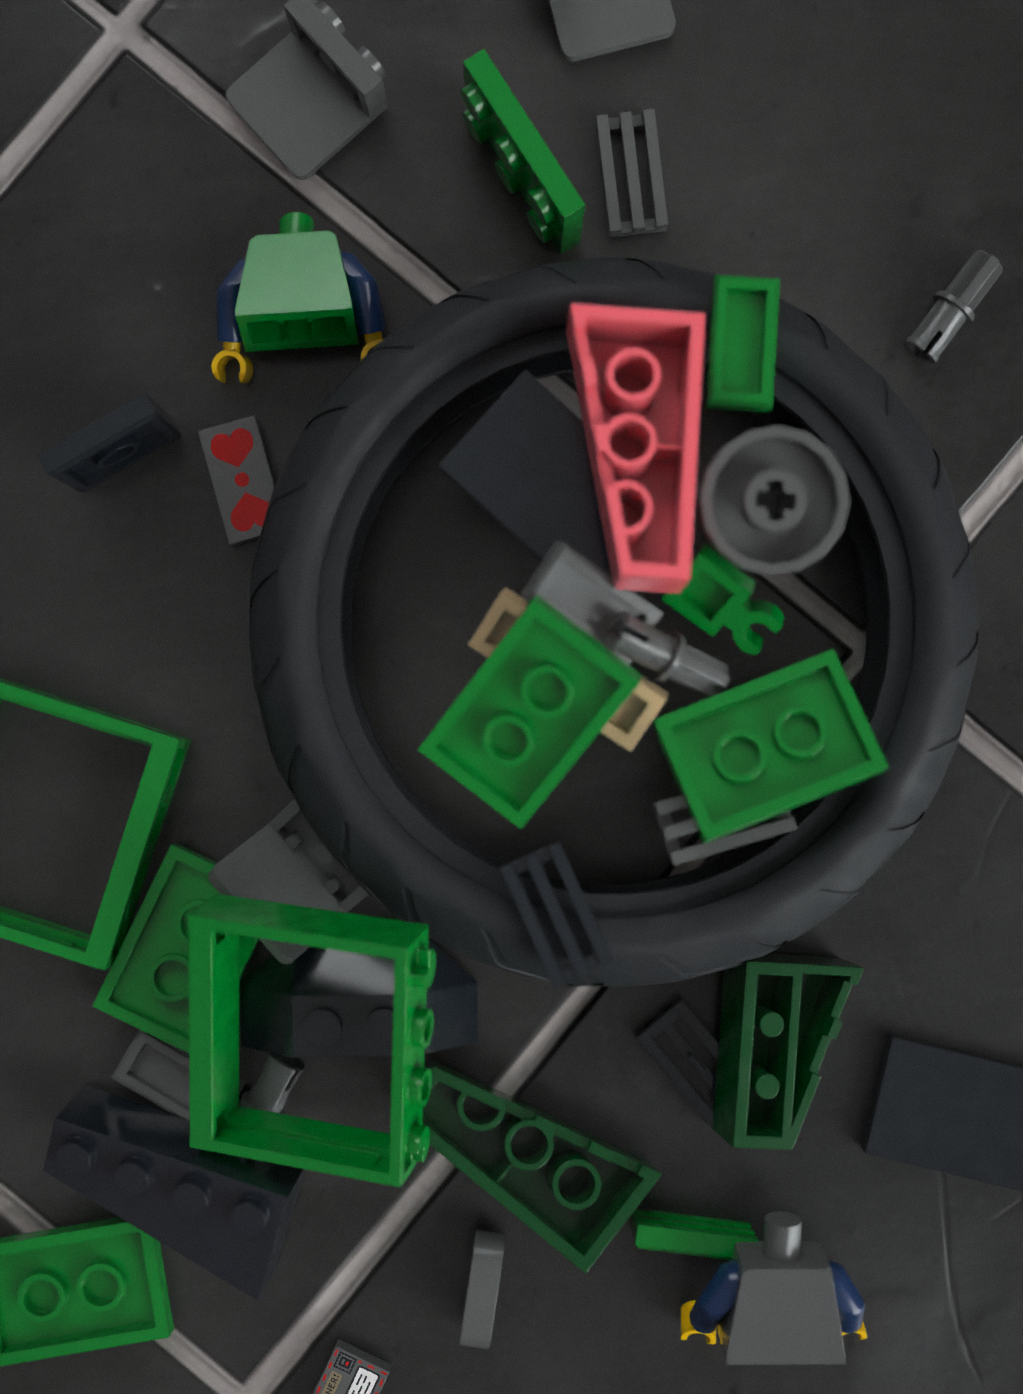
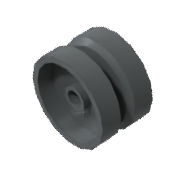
(808, 491)

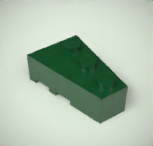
(772, 1044)

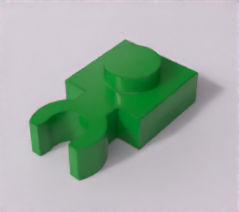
(720, 596)

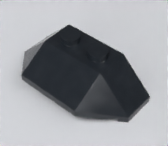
(345, 1003)

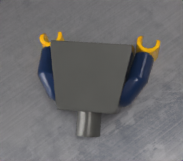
(778, 1301)

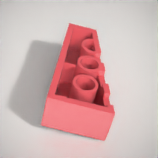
(641, 426)

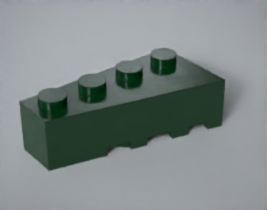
(537, 1166)

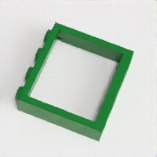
(136, 846)
(284, 1139)

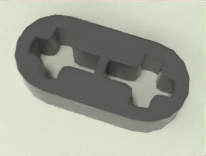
(482, 1289)

